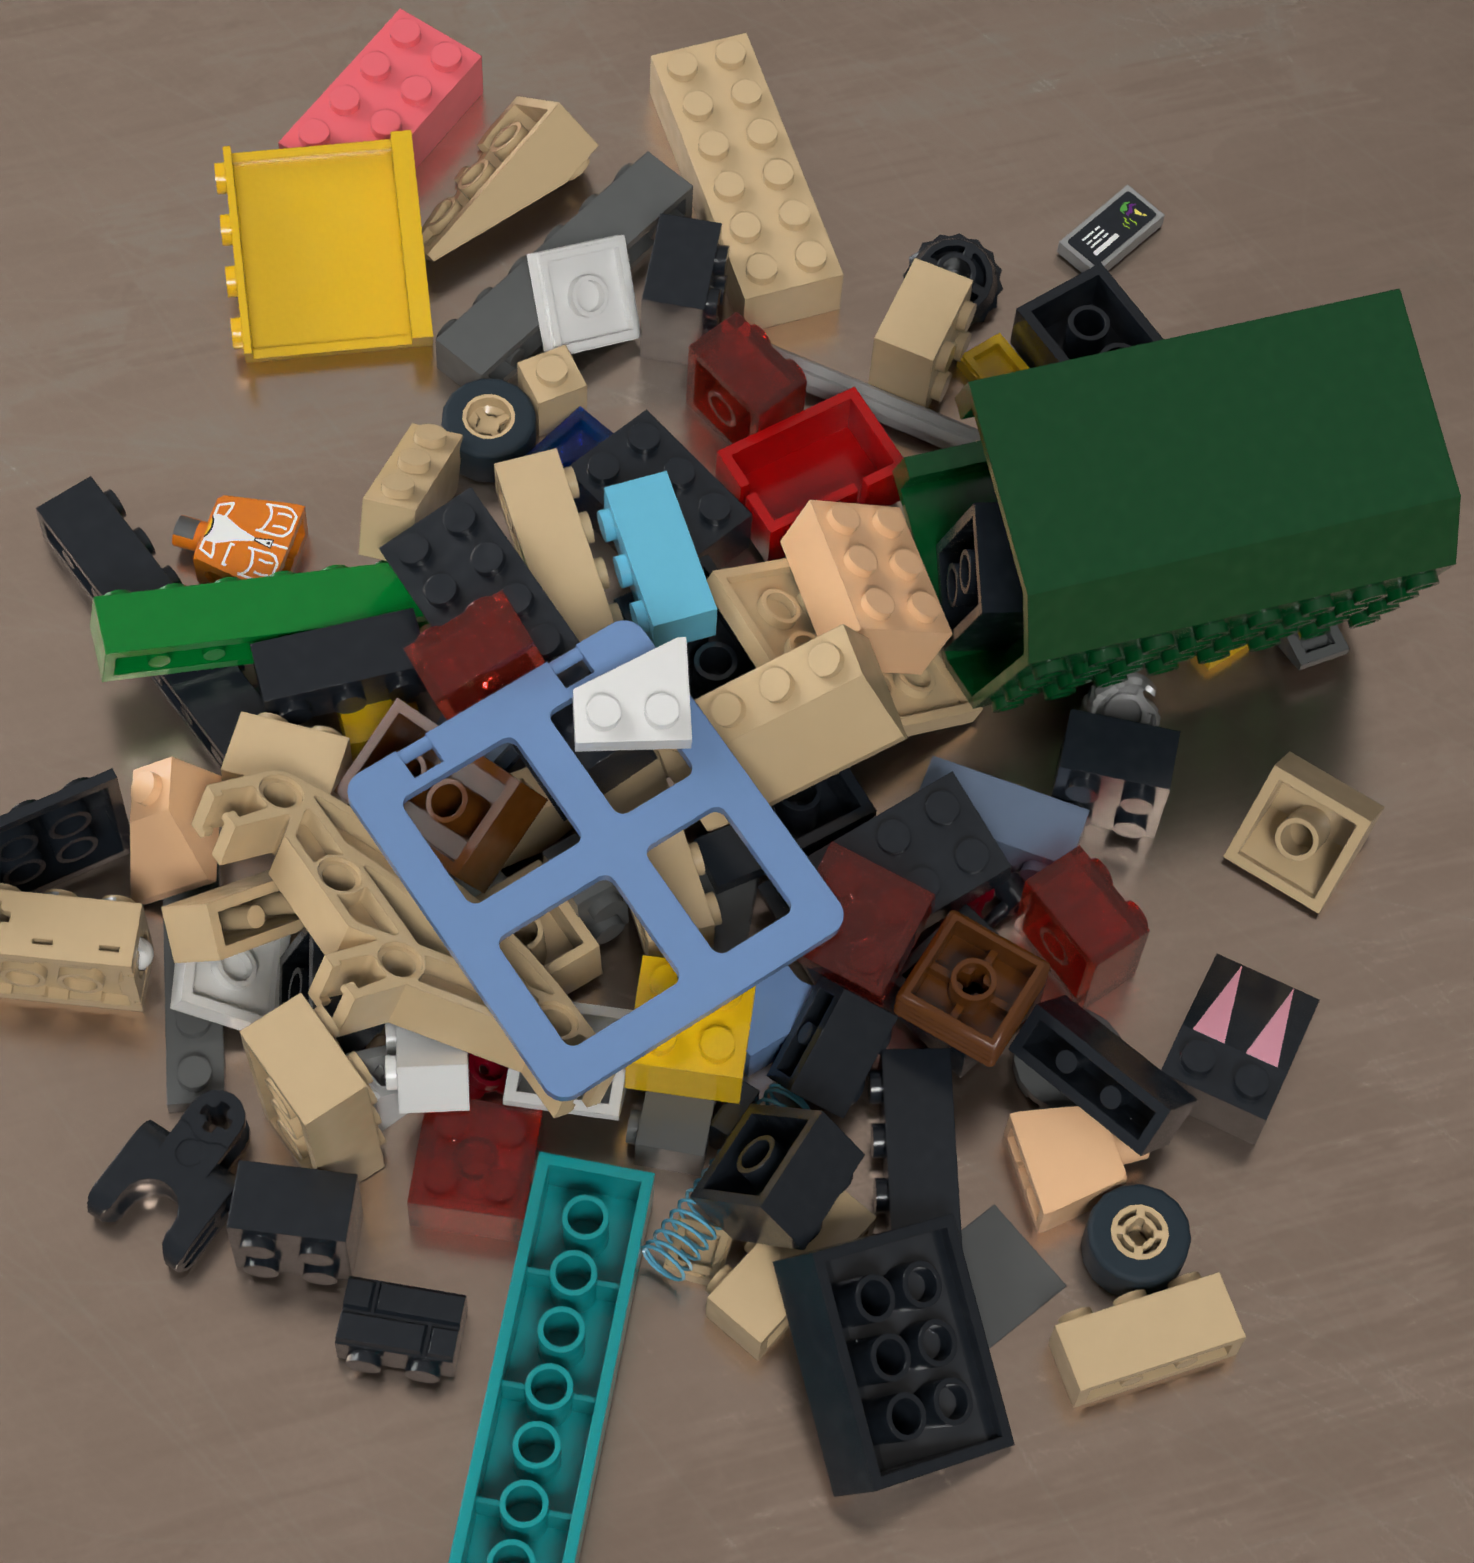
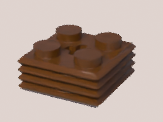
(953, 960)

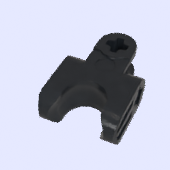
(184, 1167)

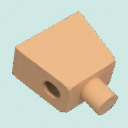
(1064, 1162)

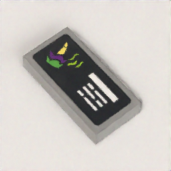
(1111, 231)

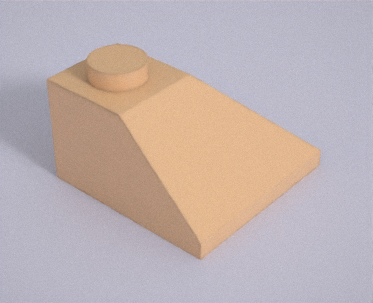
(164, 846)

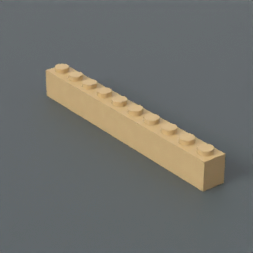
(555, 547)

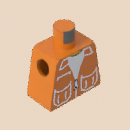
(243, 538)

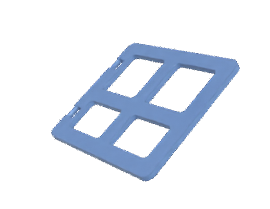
(609, 849)

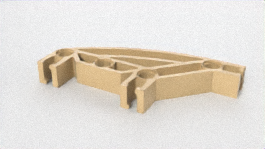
(369, 926)

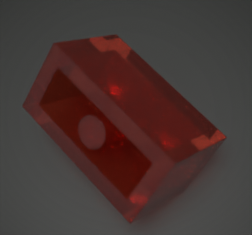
(473, 654)

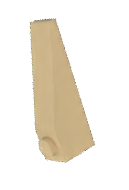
(523, 158)

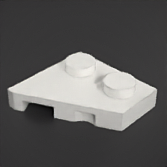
(637, 704)

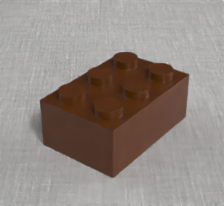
(468, 817)

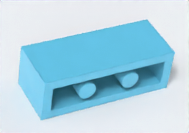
(657, 560)

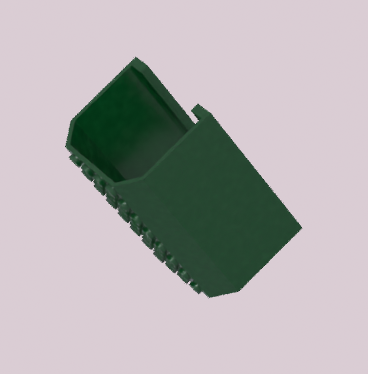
(1198, 495)

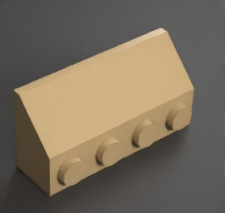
(801, 717)

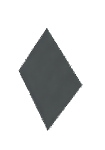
(1005, 1274)

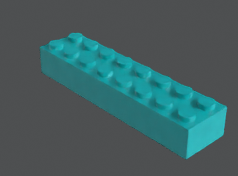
(555, 1364)

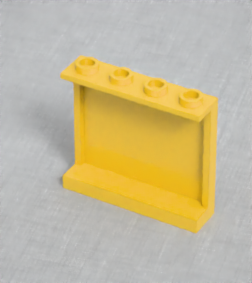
(325, 249)

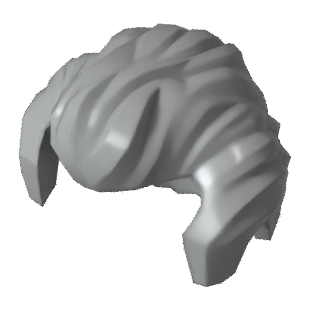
(1124, 700)

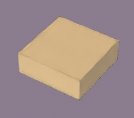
(711, 1260)

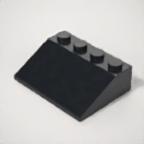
(64, 833)
(893, 1355)

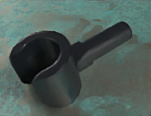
(1009, 895)

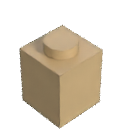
(553, 387)

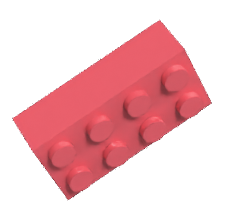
(397, 83)

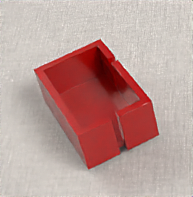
(818, 454)

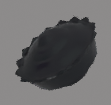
(967, 259)

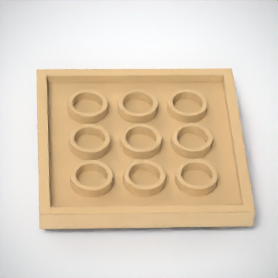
(771, 619)

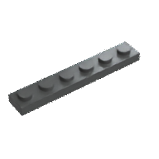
(192, 1044)

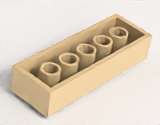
(747, 179)

